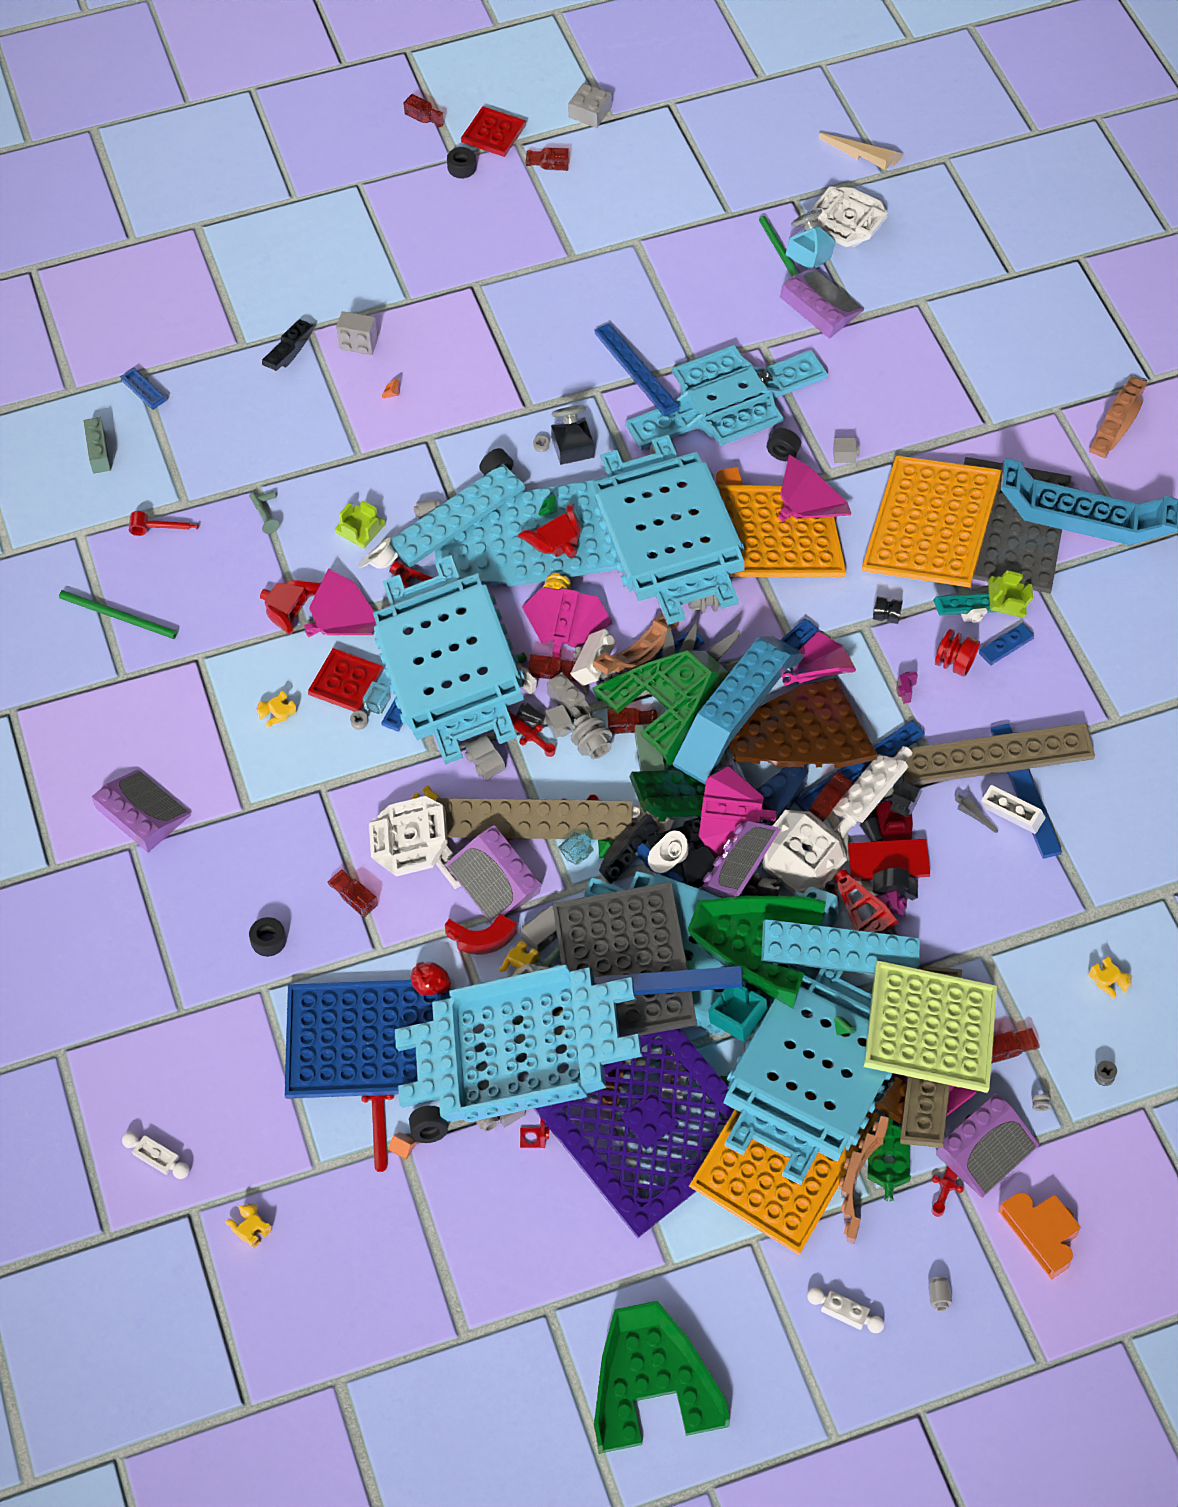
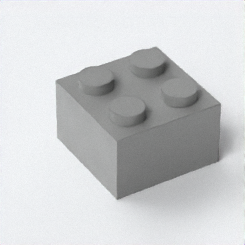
(590, 105)
(357, 333)

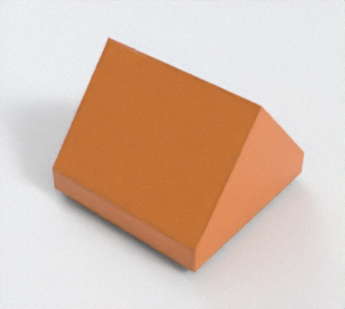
(402, 1145)

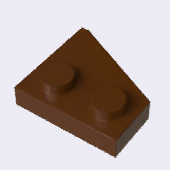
(893, 1100)

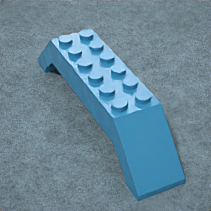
(1086, 511)
(733, 705)

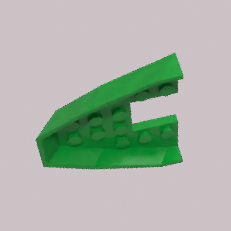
(679, 683)
(733, 934)
(649, 1359)

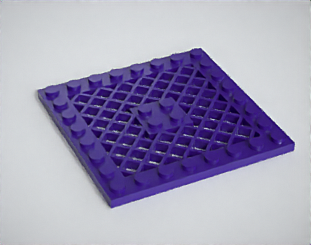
(648, 1122)

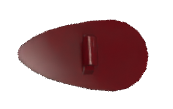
(892, 824)

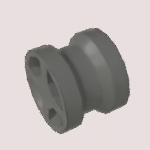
(1102, 1077)

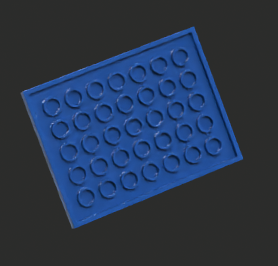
(345, 1037)

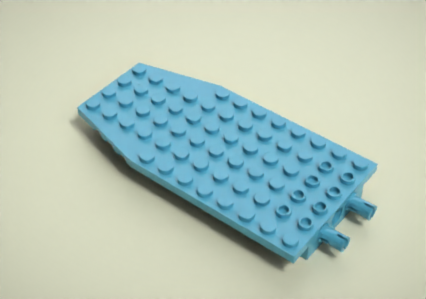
(503, 558)

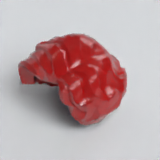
(430, 979)

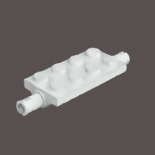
(870, 789)

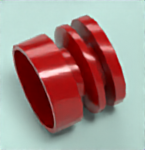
(956, 652)

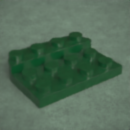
(668, 793)

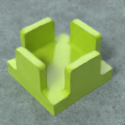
(359, 523)
(1009, 595)

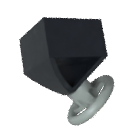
(572, 437)

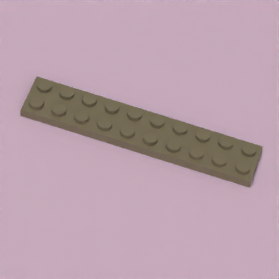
(998, 754)
(536, 818)
(926, 1101)

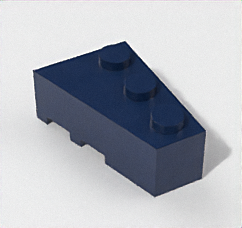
(783, 789)

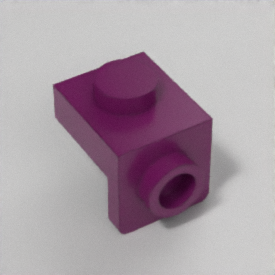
(904, 685)
(894, 902)

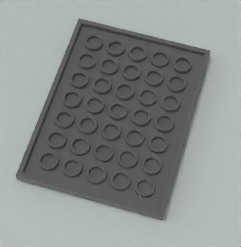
(1017, 543)
(624, 936)

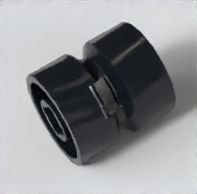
(887, 610)

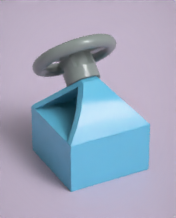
(812, 244)

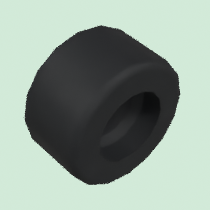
(461, 162)
(783, 443)
(495, 459)
(263, 926)
(427, 1124)

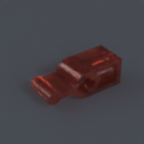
(422, 111)
(549, 158)
(549, 667)
(627, 719)
(830, 796)
(353, 893)
(1013, 1044)

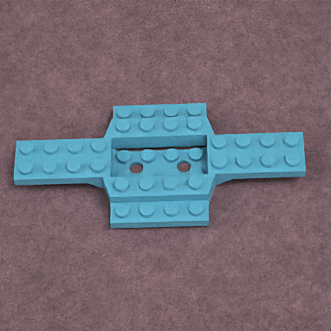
(720, 376)

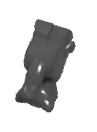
(763, 886)

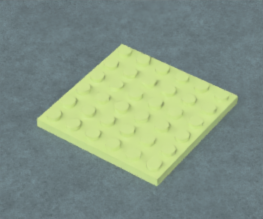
(931, 1026)

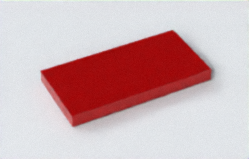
(872, 857)

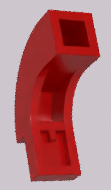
(485, 940)

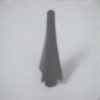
(968, 807)

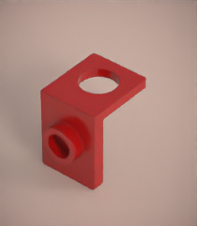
(542, 1133)

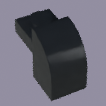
(905, 799)
(895, 880)

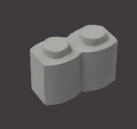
(484, 757)

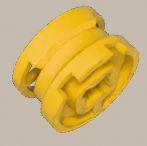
(557, 582)

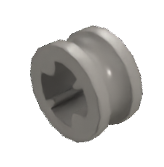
(537, 440)
(356, 715)
(1041, 1102)

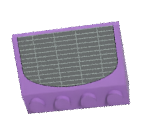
(820, 301)
(140, 809)
(739, 859)
(493, 875)
(987, 1145)

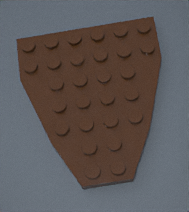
(804, 728)

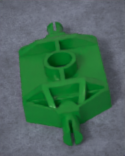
(890, 1174)

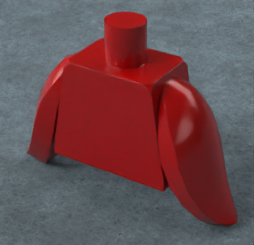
(557, 535)
(286, 601)

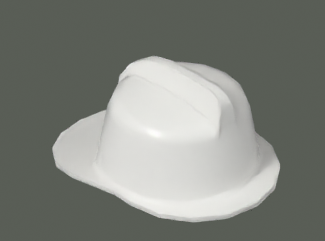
(381, 556)
(668, 852)

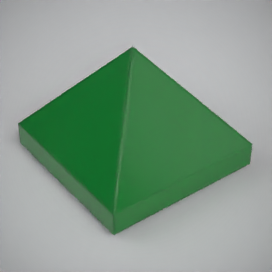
(548, 506)
(603, 847)
(843, 1026)

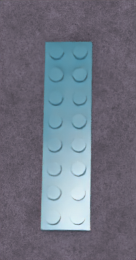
(456, 515)
(835, 947)

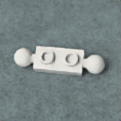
(155, 1155)
(845, 1310)

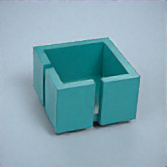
(738, 1016)

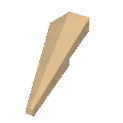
(879, 156)

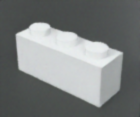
(595, 645)
(1013, 809)

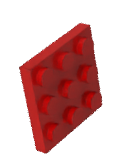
(493, 131)
(344, 680)

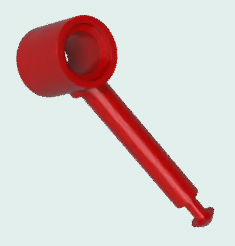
(139, 524)

